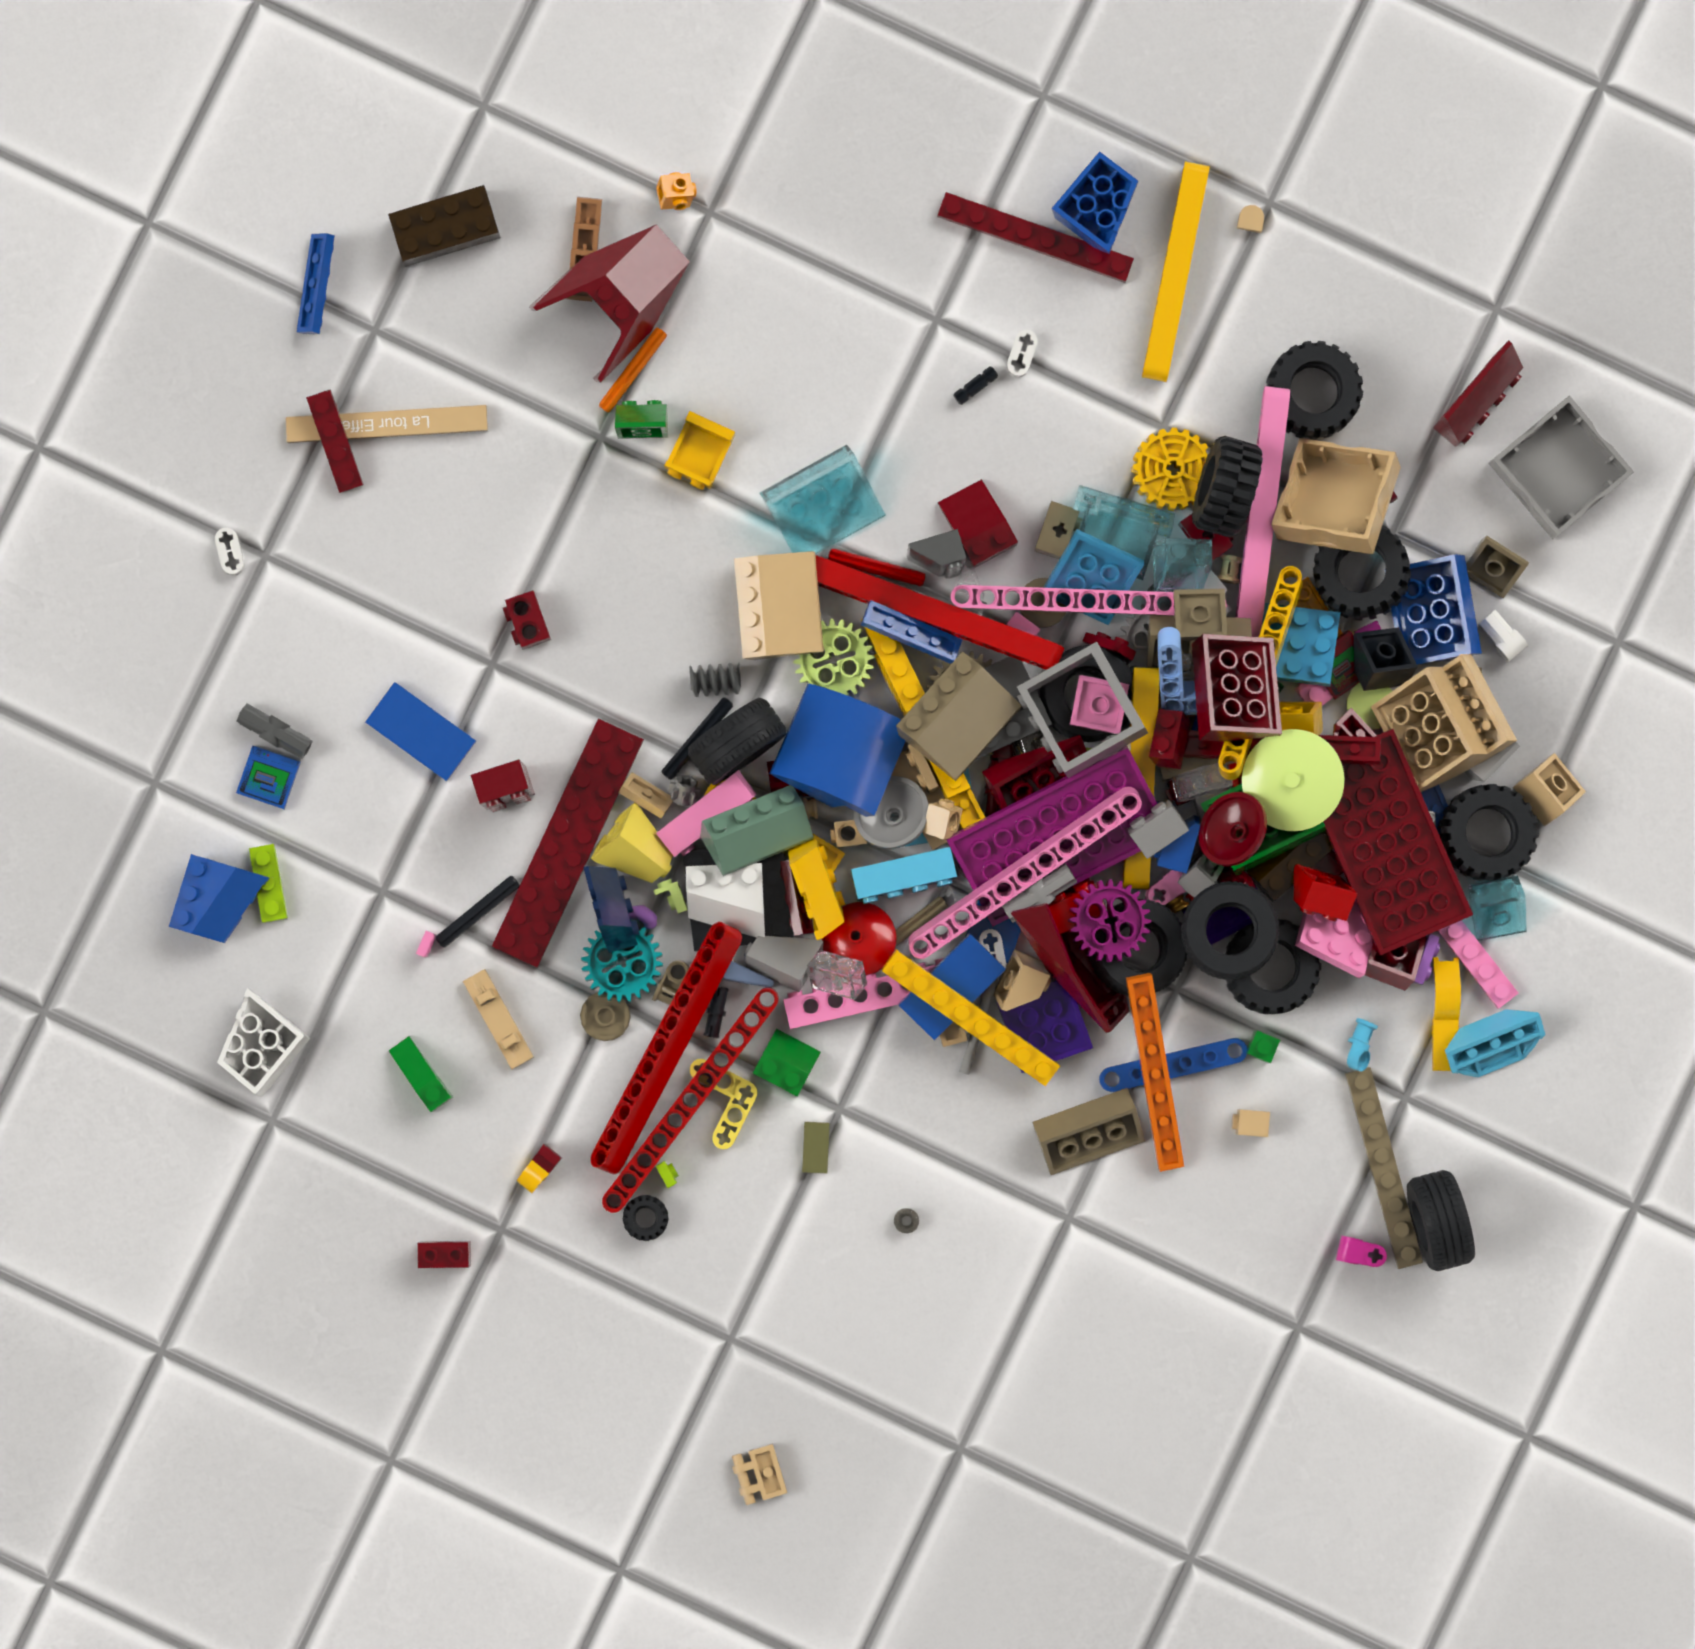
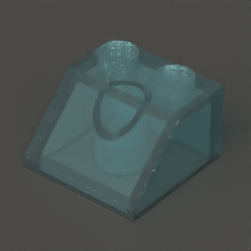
(1181, 563)
(1498, 908)

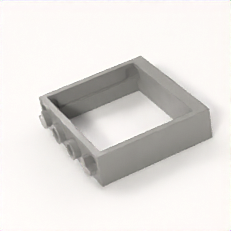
(1104, 749)

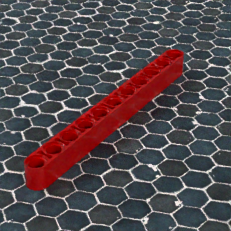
(939, 614)
(666, 1048)
(685, 1111)

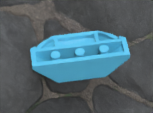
(1494, 1042)

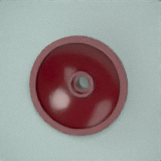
(1226, 822)

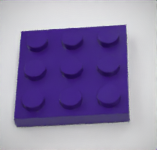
(1050, 1023)

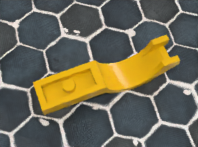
(1446, 1009)

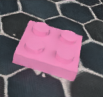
(1097, 706)

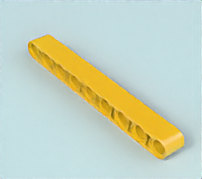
(1175, 271)
(1274, 614)
(1145, 701)

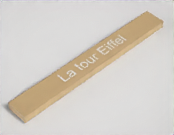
(395, 423)

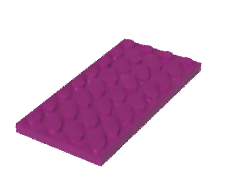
(1019, 828)

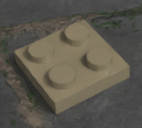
(1199, 612)

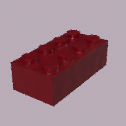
(503, 785)

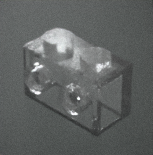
(837, 974)

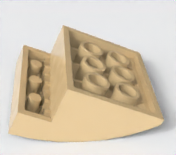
(1445, 721)

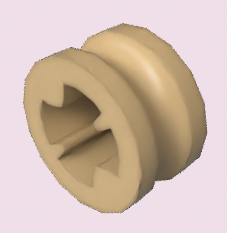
(810, 807)

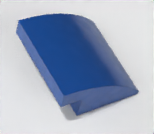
(839, 750)

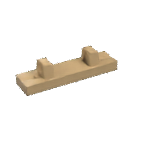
(498, 1019)

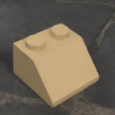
(1549, 789)
(1021, 981)

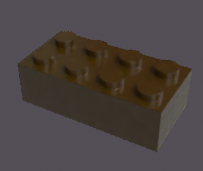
(444, 225)

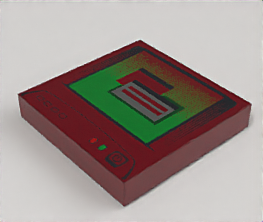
(1343, 671)

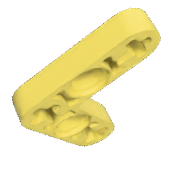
(732, 1092)

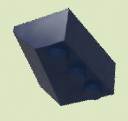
(611, 907)

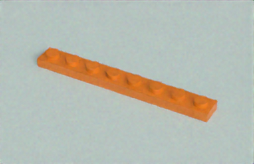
(1155, 1071)

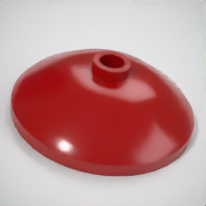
(876, 938)

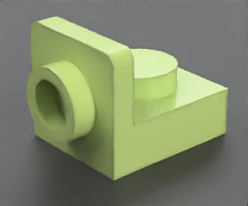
(676, 898)

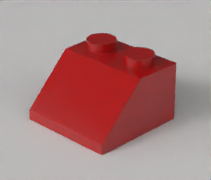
(1323, 893)

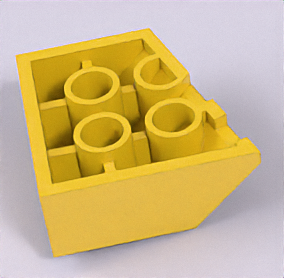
(817, 887)

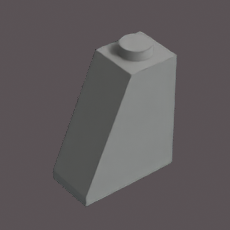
(782, 958)

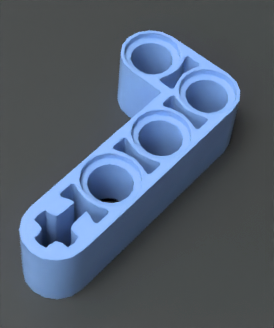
(1175, 692)

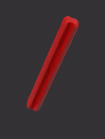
(877, 567)

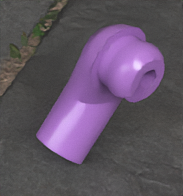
(645, 915)

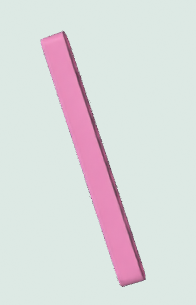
(1259, 528)
(1075, 600)
(1029, 861)

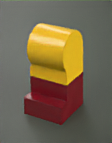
(539, 1168)

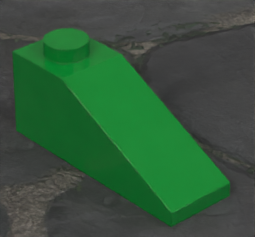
(420, 1074)

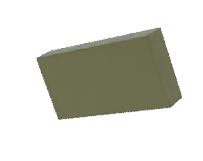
(815, 1147)

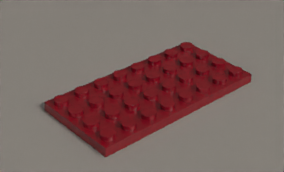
(1393, 852)

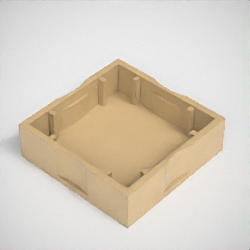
(1336, 496)

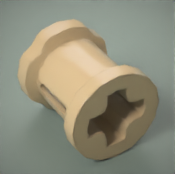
(1234, 562)

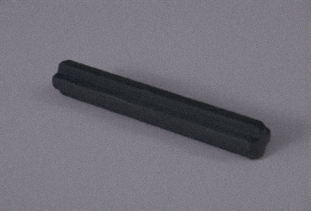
(681, 755)
(477, 911)

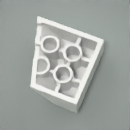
(728, 898)
(260, 1044)

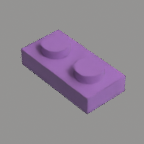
(1430, 950)

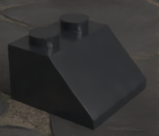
(1382, 659)

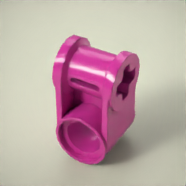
(1356, 1252)

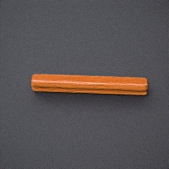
(632, 369)

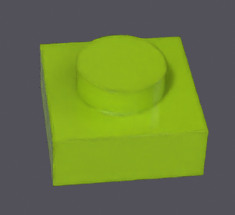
(667, 1173)

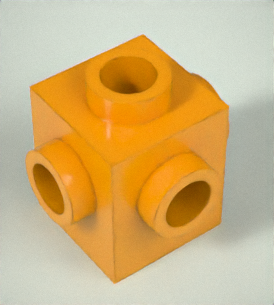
(675, 191)

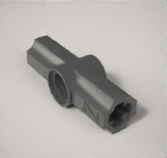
(274, 731)

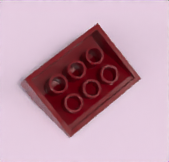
(1480, 395)
(1235, 687)

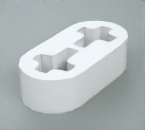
(1027, 355)
(235, 550)
(998, 946)

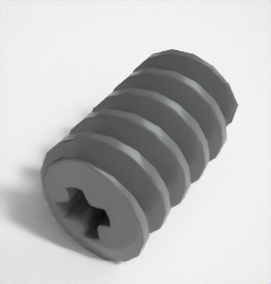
(715, 680)

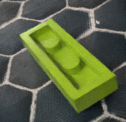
(270, 895)

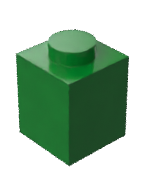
(1262, 1046)

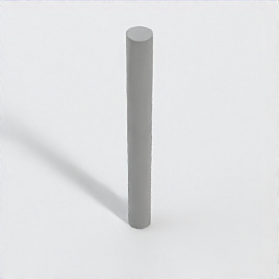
(973, 1041)

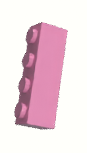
(686, 827)

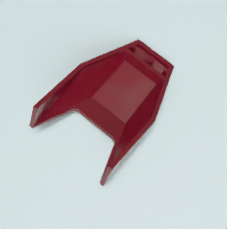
(628, 283)
(1071, 966)

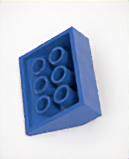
(1438, 611)

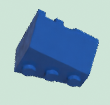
(1097, 202)
(214, 898)

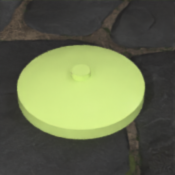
(1294, 779)

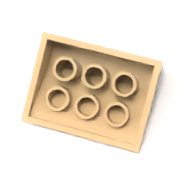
(778, 605)

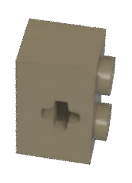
(1057, 516)

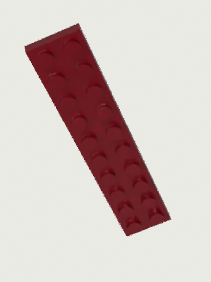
(567, 843)

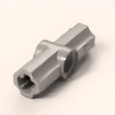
(1042, 891)

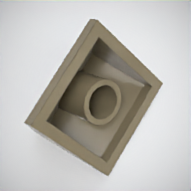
(1495, 566)

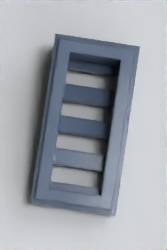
(741, 974)

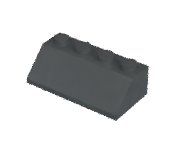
(939, 554)

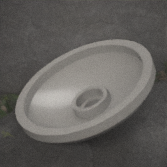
(900, 799)

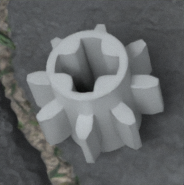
(684, 790)

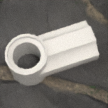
(1507, 641)

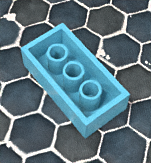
(903, 874)

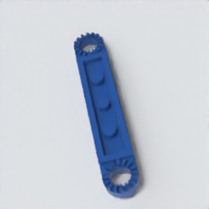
(1178, 1062)

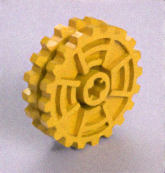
(1157, 481)

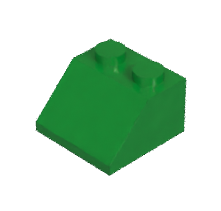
(786, 1062)

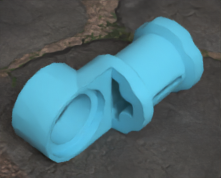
(1359, 1055)

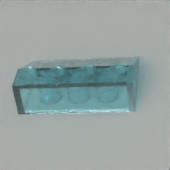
(823, 502)

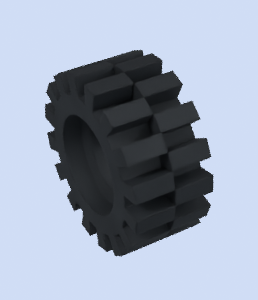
(639, 1232)

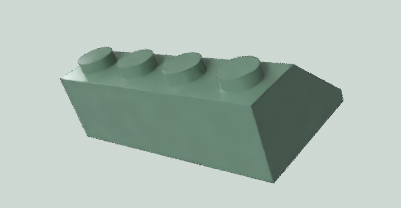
(756, 830)

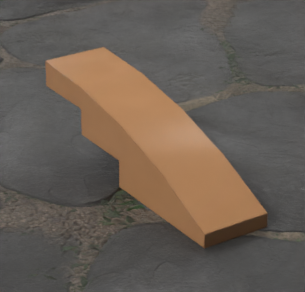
(585, 234)

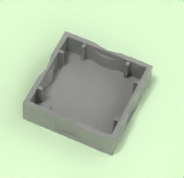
(1560, 467)

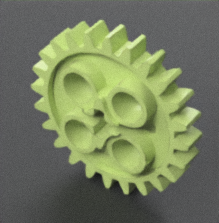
(841, 681)

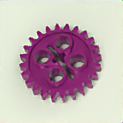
(1131, 915)

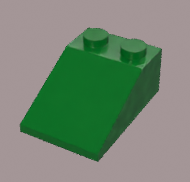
(641, 420)

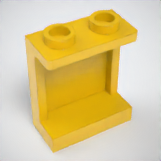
(699, 451)

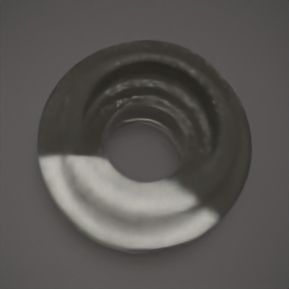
(914, 1220)

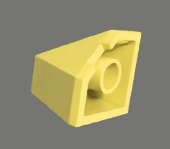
(634, 847)

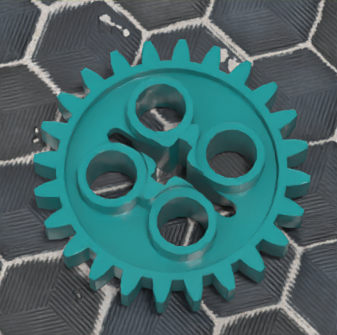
(632, 982)

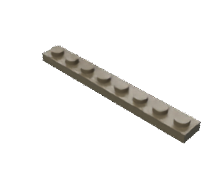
(1384, 1168)

